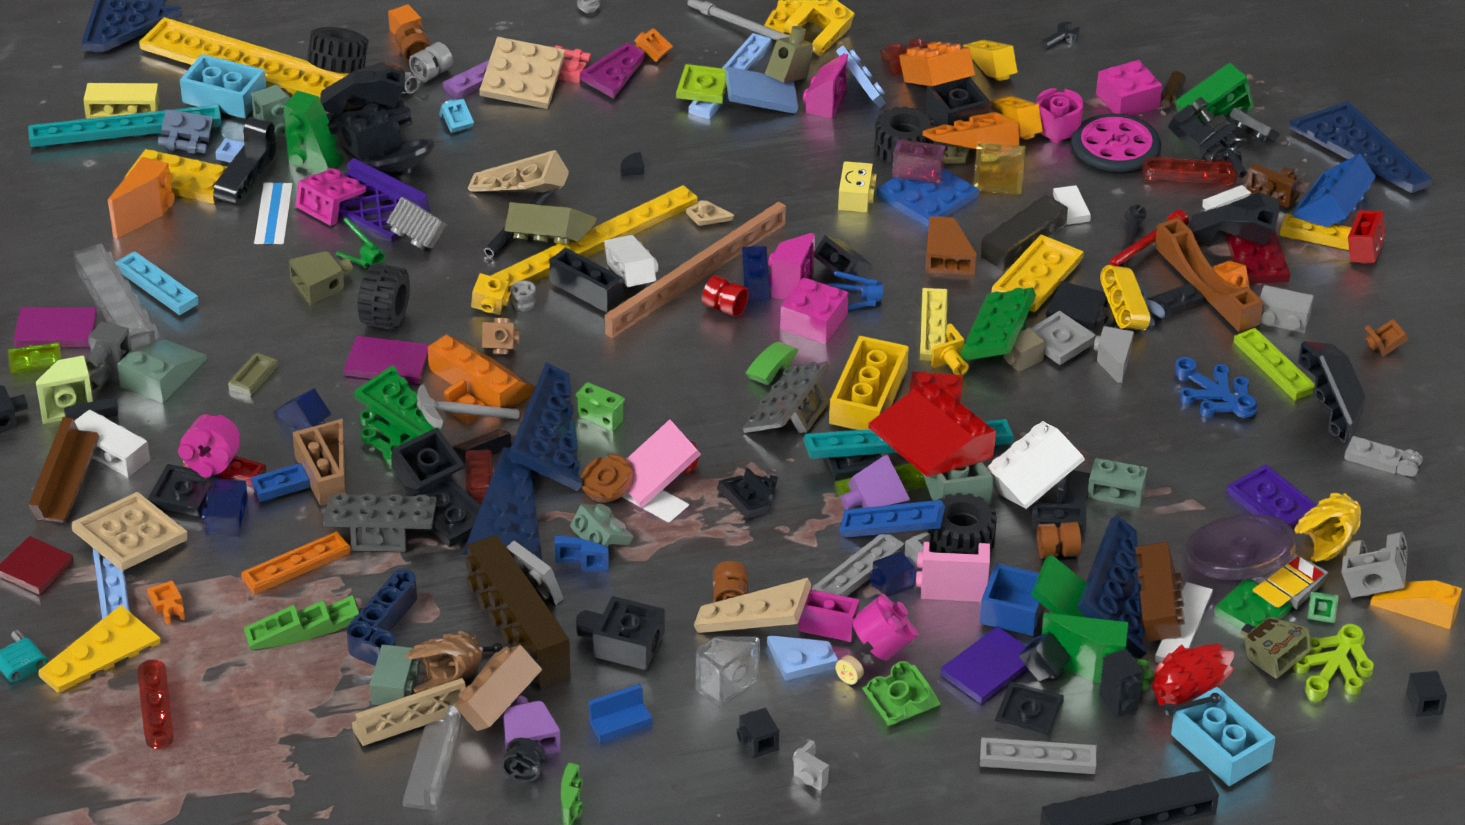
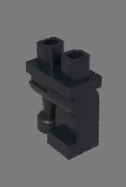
(1199, 137)

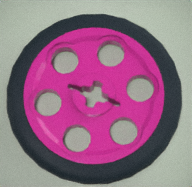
(1116, 142)

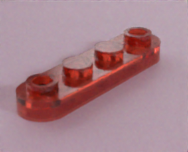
(1189, 170)
(155, 704)

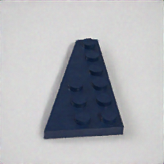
(1350, 133)
(546, 433)
(508, 508)
(1113, 585)

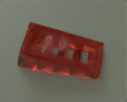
(478, 472)

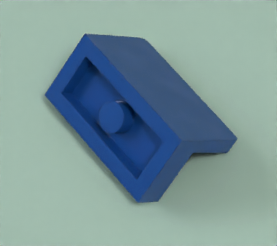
(619, 713)

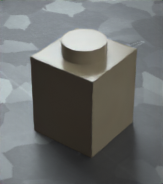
(1026, 350)

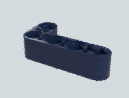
(379, 616)

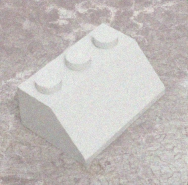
(1034, 465)

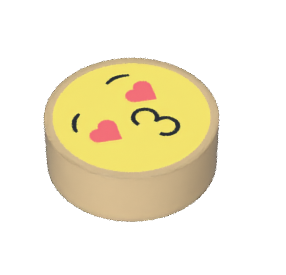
(849, 669)

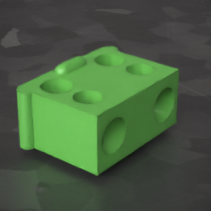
(600, 406)

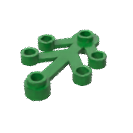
(369, 434)

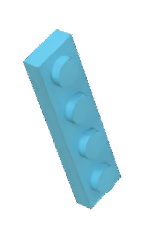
(157, 283)

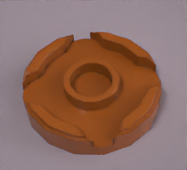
(607, 478)

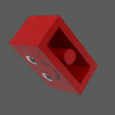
(1366, 236)

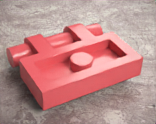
(571, 68)

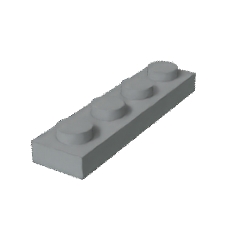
(859, 567)
(1038, 755)

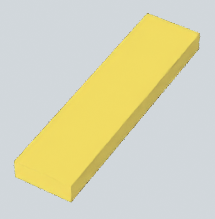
(933, 320)

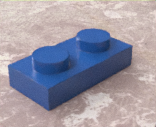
(280, 482)

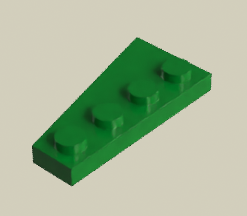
(394, 401)

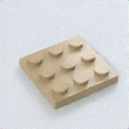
(522, 72)
(129, 531)

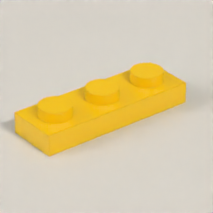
(1331, 236)

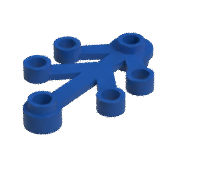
(1242, 405)

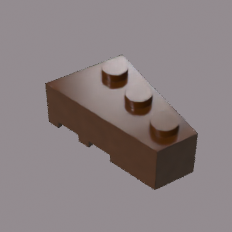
(1160, 592)

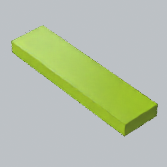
(1274, 364)

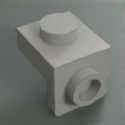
(914, 545)
(809, 768)

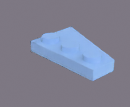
(864, 77)

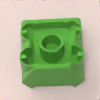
(901, 693)

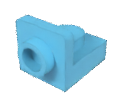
(456, 115)

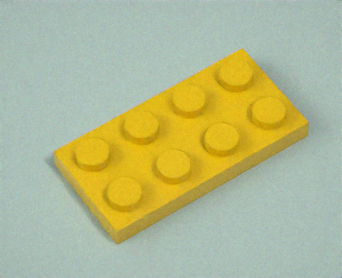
(189, 177)
(1041, 267)

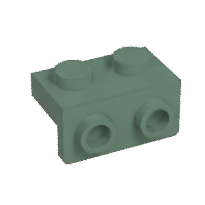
(600, 526)

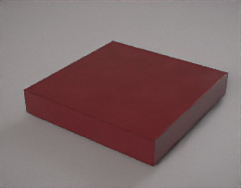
(35, 565)

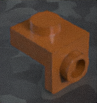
(1386, 337)

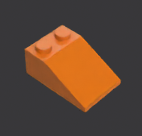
(141, 196)

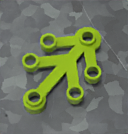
(1348, 639)

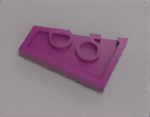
(614, 69)

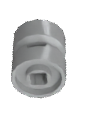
(431, 61)

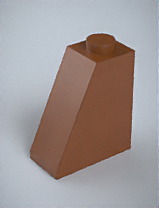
(948, 248)

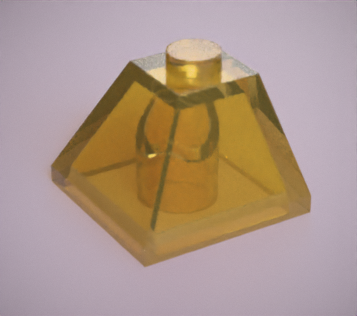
(999, 168)

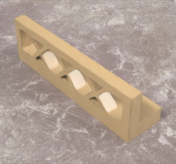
(406, 712)

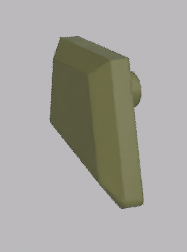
(955, 154)

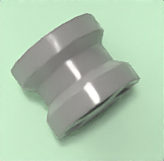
(523, 296)

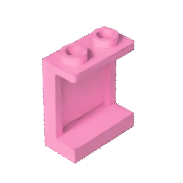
(953, 575)

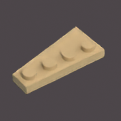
(757, 609)

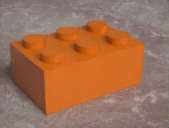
(936, 64)

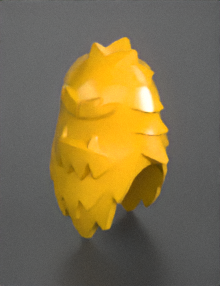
(1331, 525)

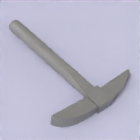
(429, 409)

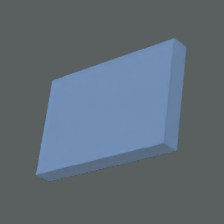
(760, 90)

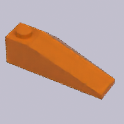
(982, 128)

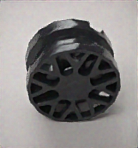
(523, 759)

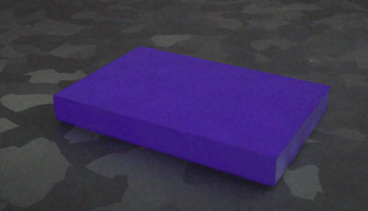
(1270, 495)
(986, 665)

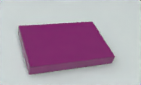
(55, 324)
(374, 355)

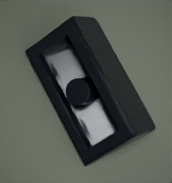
(492, 441)

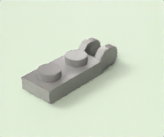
(1383, 457)

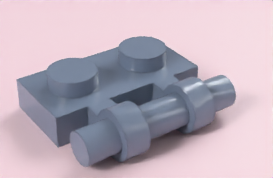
(185, 125)

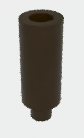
(1172, 89)

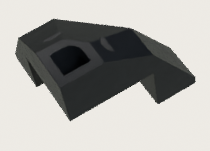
(376, 83)
(1247, 217)
(1334, 386)

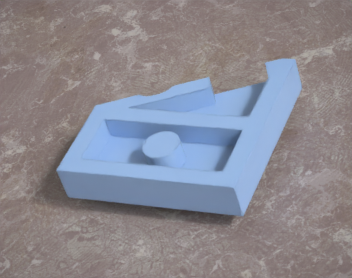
(801, 656)

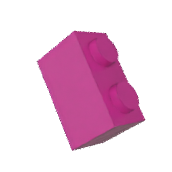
(829, 615)

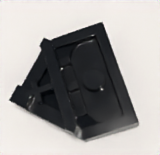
(749, 493)

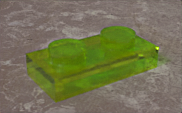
(33, 357)

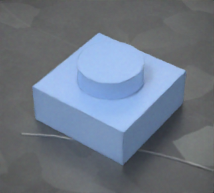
(228, 150)

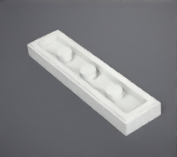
(1195, 604)

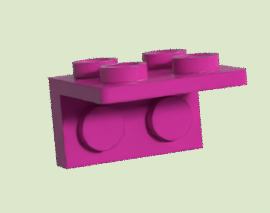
(324, 191)

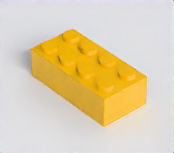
(868, 382)

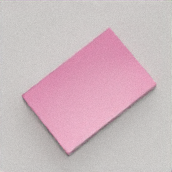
(659, 462)

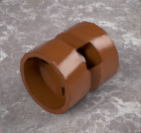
(411, 39)
(1059, 540)
(729, 580)

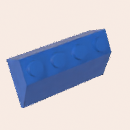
(1336, 193)

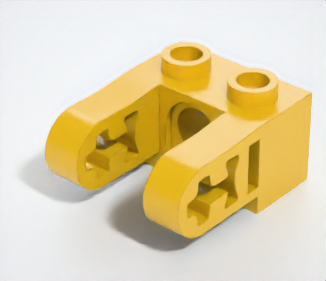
(828, 15)

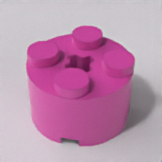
(1059, 113)
(210, 444)
(884, 627)

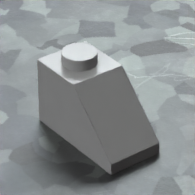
(1114, 351)

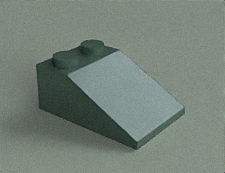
(158, 369)
(968, 479)

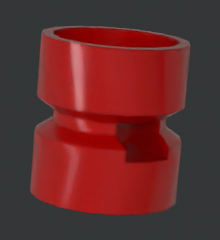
(725, 296)

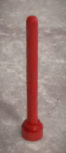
(1145, 241)

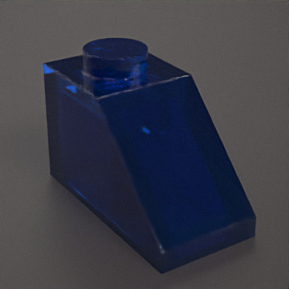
(304, 411)

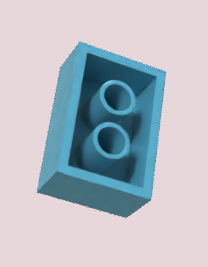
(222, 84)
(1224, 737)

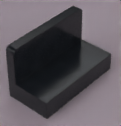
(1073, 488)

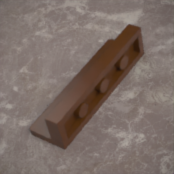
(63, 472)

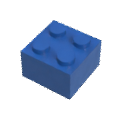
(1009, 601)

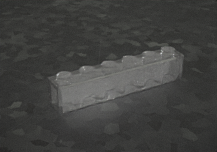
(114, 294)

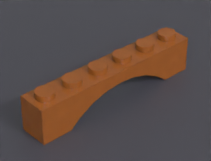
(1236, 304)

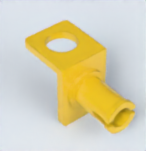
(949, 352)

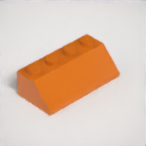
(485, 377)

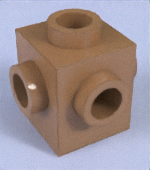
(493, 329)

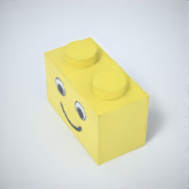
(856, 187)

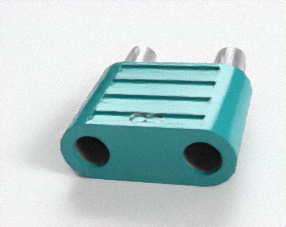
(21, 658)

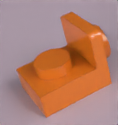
(653, 44)
(1233, 273)
(458, 394)

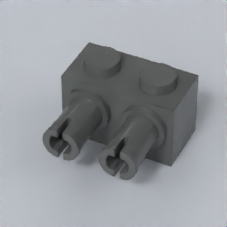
(108, 347)

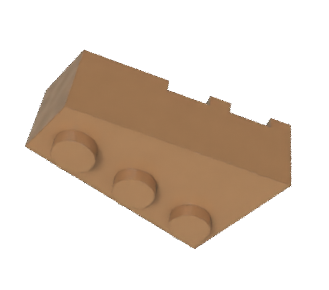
(323, 458)
(497, 686)

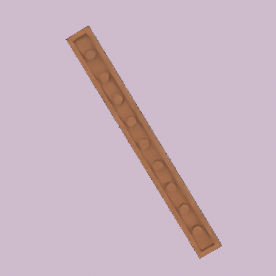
(694, 270)

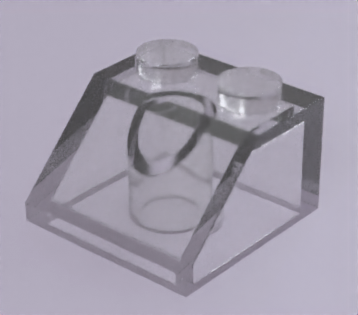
(726, 667)

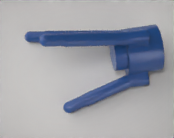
(870, 290)

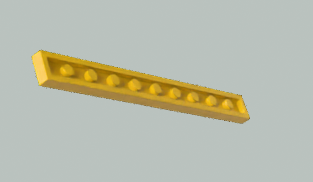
(626, 224)

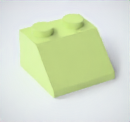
(63, 386)

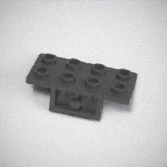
(794, 396)
(379, 521)

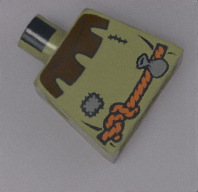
(1275, 645)

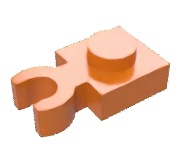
(166, 599)

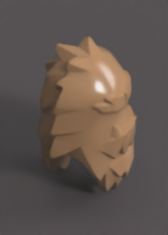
(447, 659)

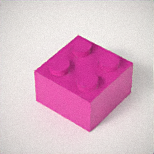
(1129, 89)
(814, 310)

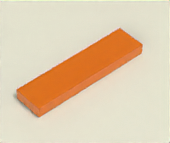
(295, 563)

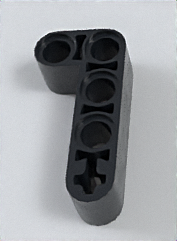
(249, 163)

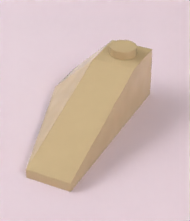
(530, 174)

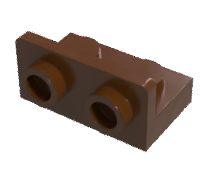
(1272, 184)

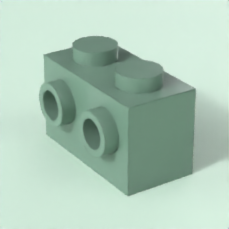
(269, 107)
(1117, 482)
(393, 675)

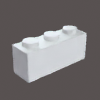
(631, 260)
(116, 445)

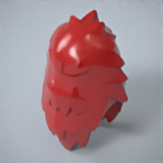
(1191, 673)

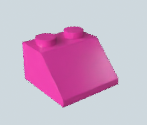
(827, 88)
(790, 264)

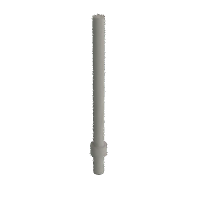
(709, 9)

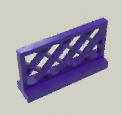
(386, 189)

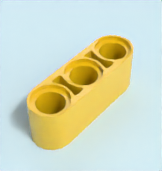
(1125, 298)

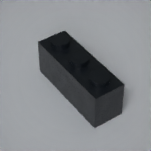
(586, 280)

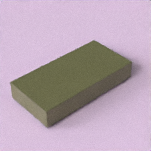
(253, 374)

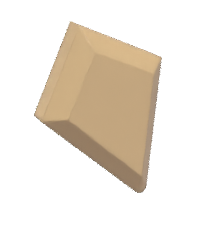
(707, 213)

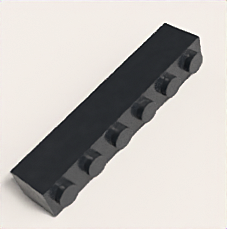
(1150, 803)

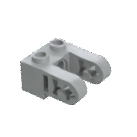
(1376, 570)

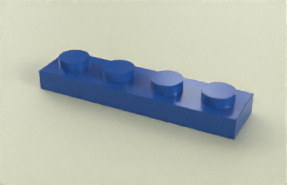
(892, 518)

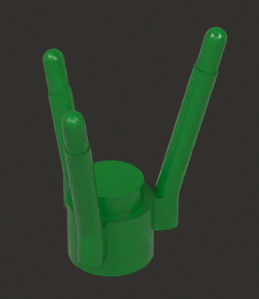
(369, 251)

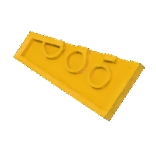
(99, 648)

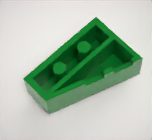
(1222, 91)
(308, 136)

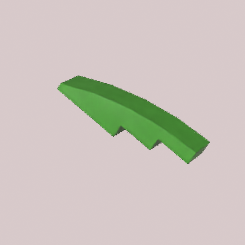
(297, 626)

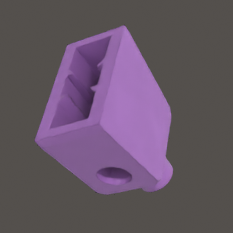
(875, 487)
(531, 722)

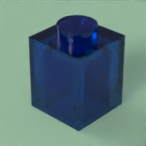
(893, 574)

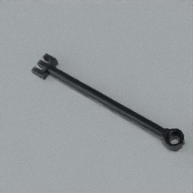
(1134, 219)

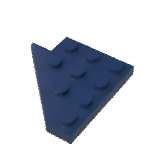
(122, 20)

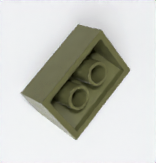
(547, 223)

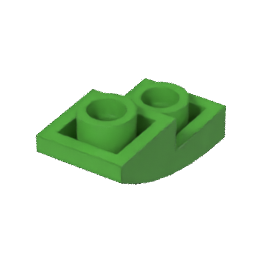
(770, 361)
(570, 794)

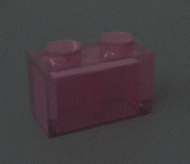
(918, 161)

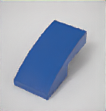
(576, 550)

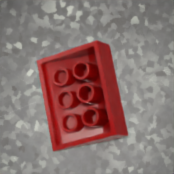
(934, 431)

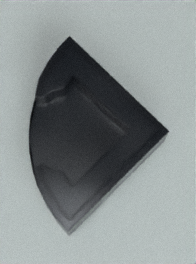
(632, 164)

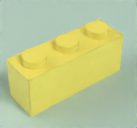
(120, 99)

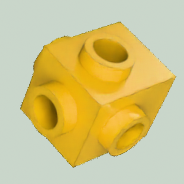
(490, 294)

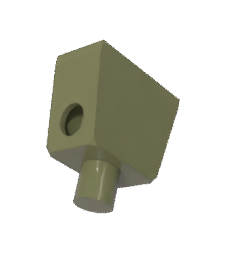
(790, 57)
(318, 275)

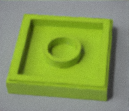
(702, 84)

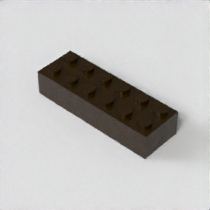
(517, 609)

